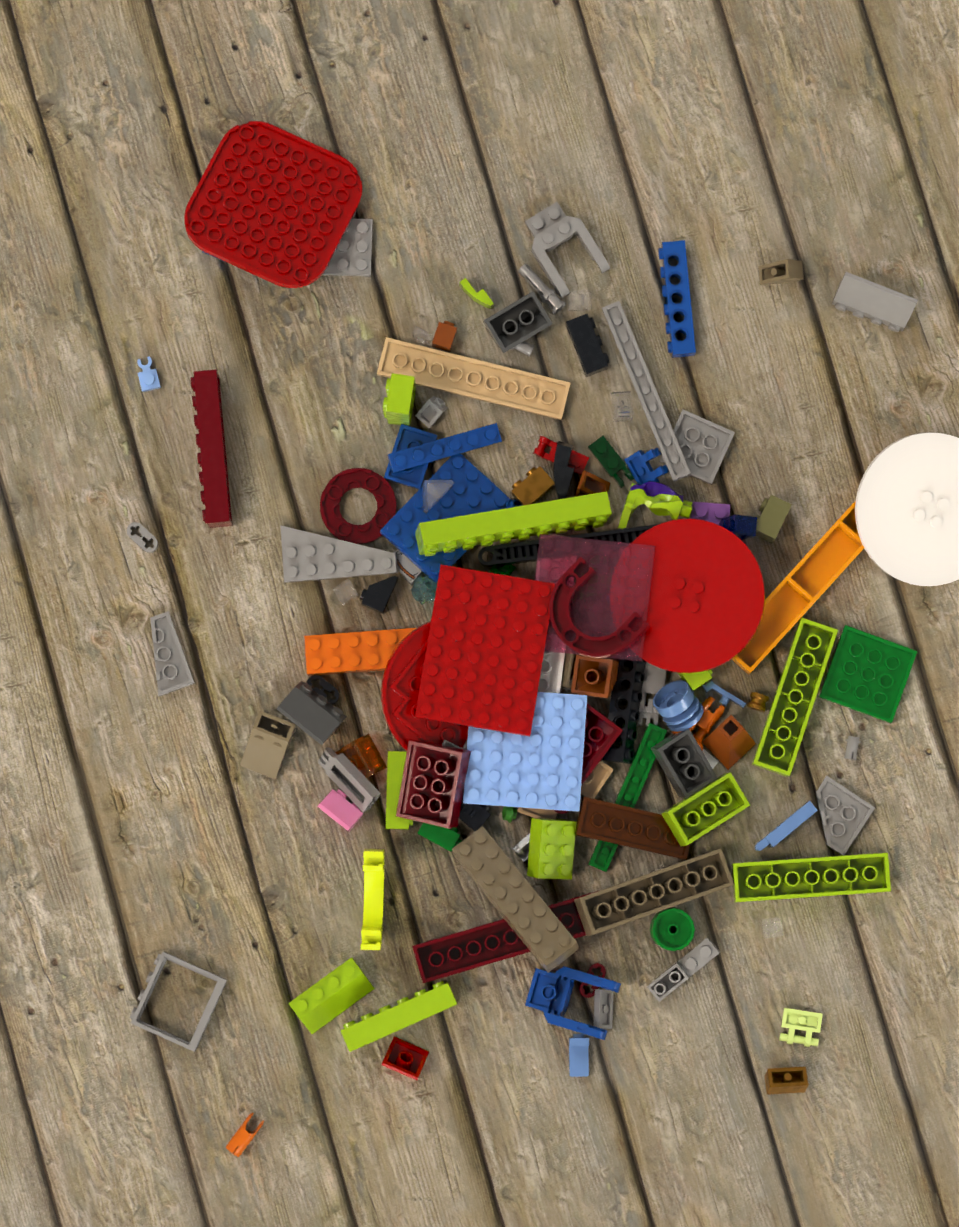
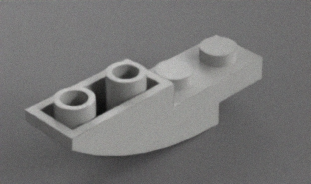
(683, 969)

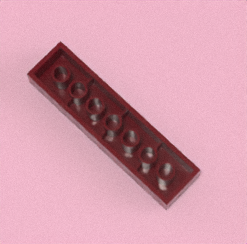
(212, 448)

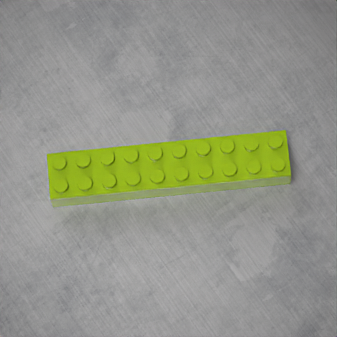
(513, 523)

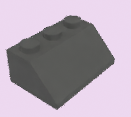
(517, 322)
(311, 712)
(684, 763)

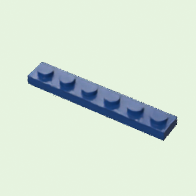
(444, 448)

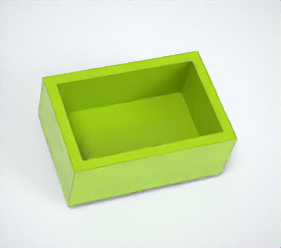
(551, 848)

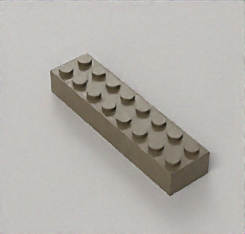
(653, 892)
(515, 899)

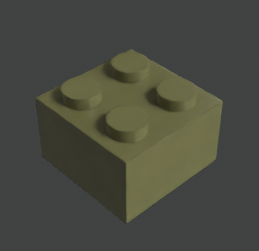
(772, 517)

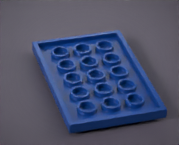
(469, 495)

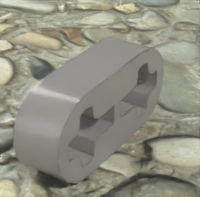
(139, 540)

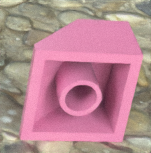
(340, 809)

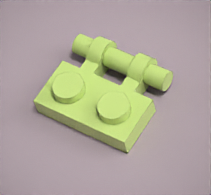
(800, 1020)

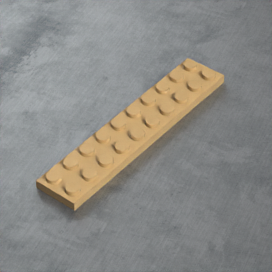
(475, 378)

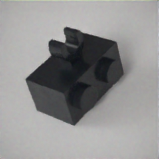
(474, 815)

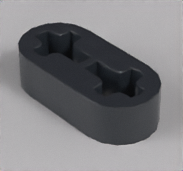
(325, 685)

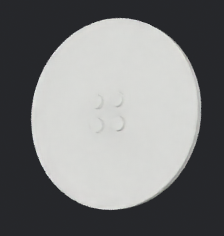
(912, 509)

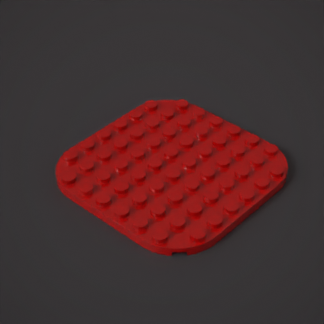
(273, 204)

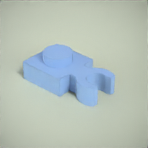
(149, 377)

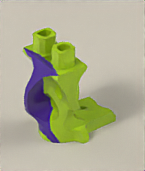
(658, 498)

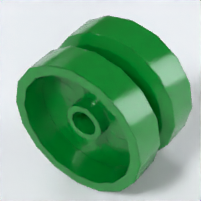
(660, 929)

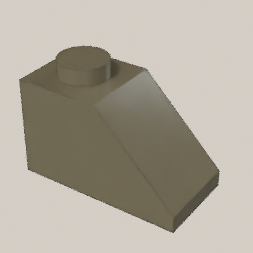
(781, 272)

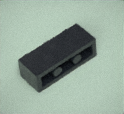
(587, 345)

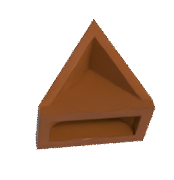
(591, 484)

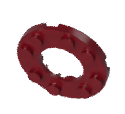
(347, 481)

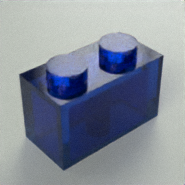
(740, 525)

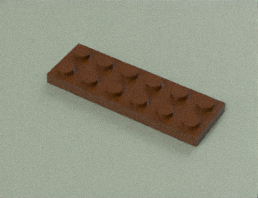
(628, 828)

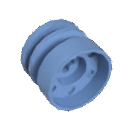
(678, 706)

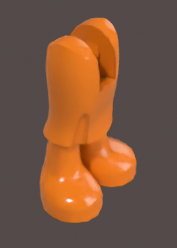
(707, 720)

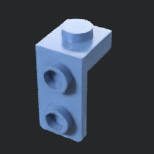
(578, 1056)

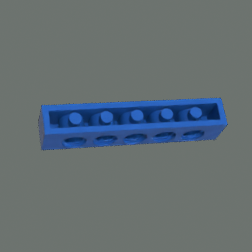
(677, 250)

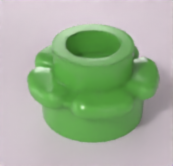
(509, 813)

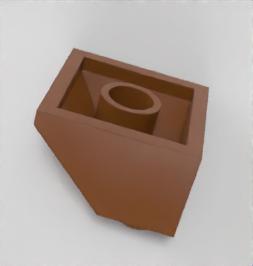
(594, 676)

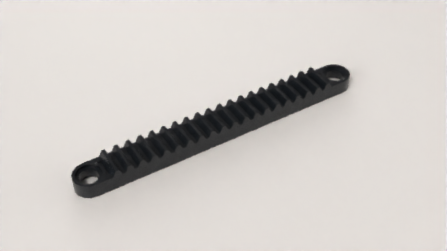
(528, 551)

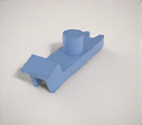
(726, 696)

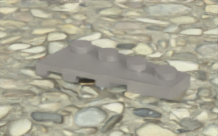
(170, 661)

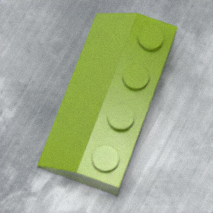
(331, 995)

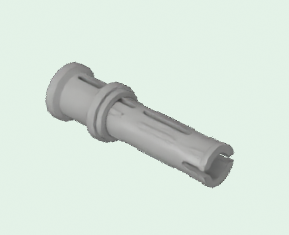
(547, 295)

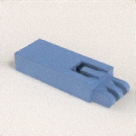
(787, 826)

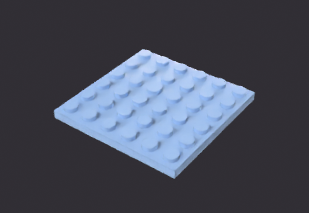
(535, 769)

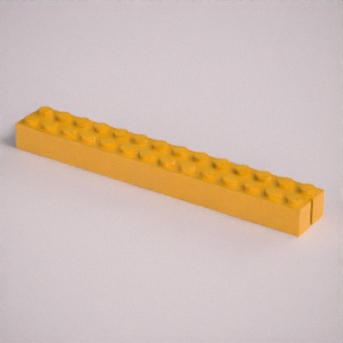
(803, 588)

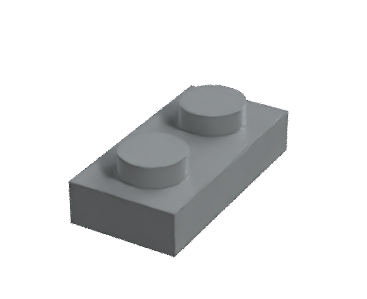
(603, 1008)

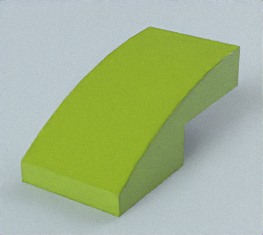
(480, 297)

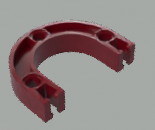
(562, 621)

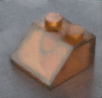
(364, 756)

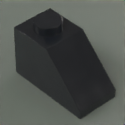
(378, 594)

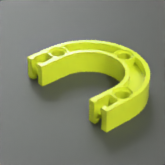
(373, 899)

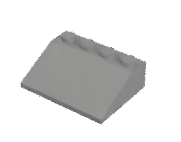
(874, 302)

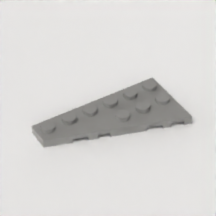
(321, 558)

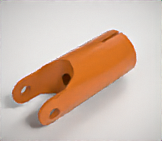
(242, 1138)

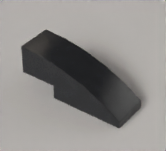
(562, 469)

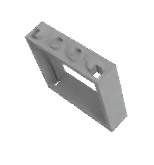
(145, 995)

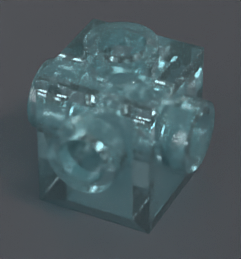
(424, 589)

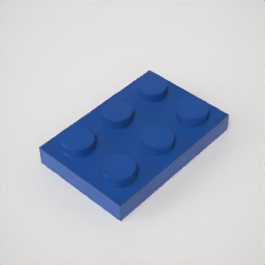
(408, 438)

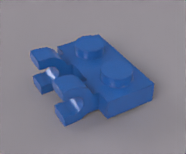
(641, 468)

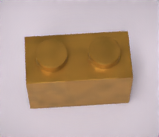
(532, 487)
(786, 1080)

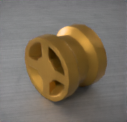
(757, 702)

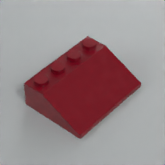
(599, 737)
(433, 784)

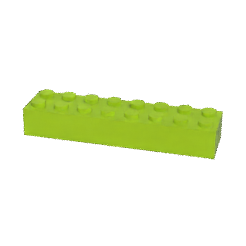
(794, 697)
(811, 877)

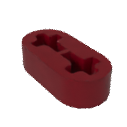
(581, 990)

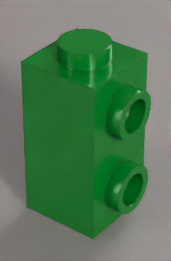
(441, 836)

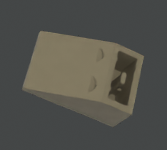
(267, 744)

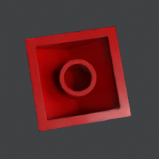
(405, 1058)

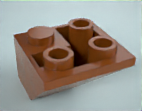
(729, 742)

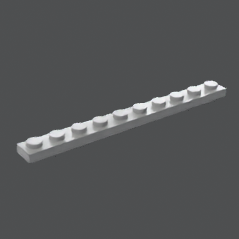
(646, 391)

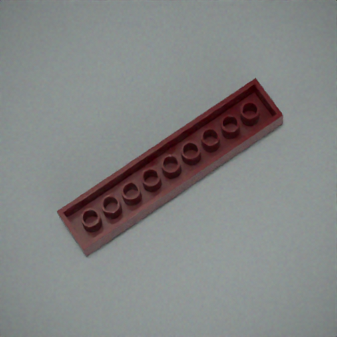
(484, 944)

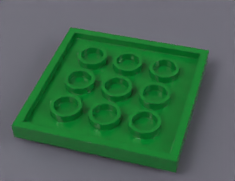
(868, 674)

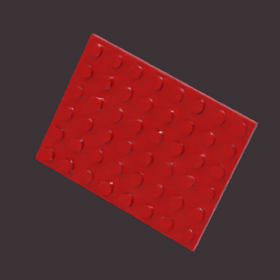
(484, 650)

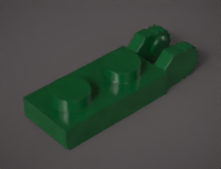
(609, 460)

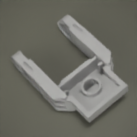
(554, 228)

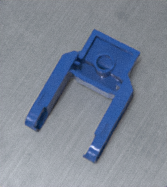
(553, 992)

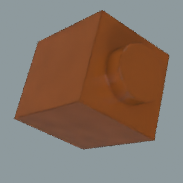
(444, 336)

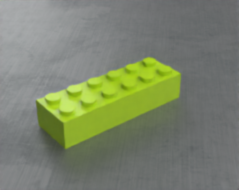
(398, 1017)

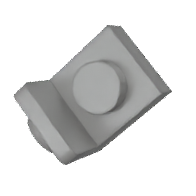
(431, 411)

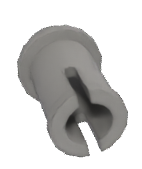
(524, 347)
(852, 747)

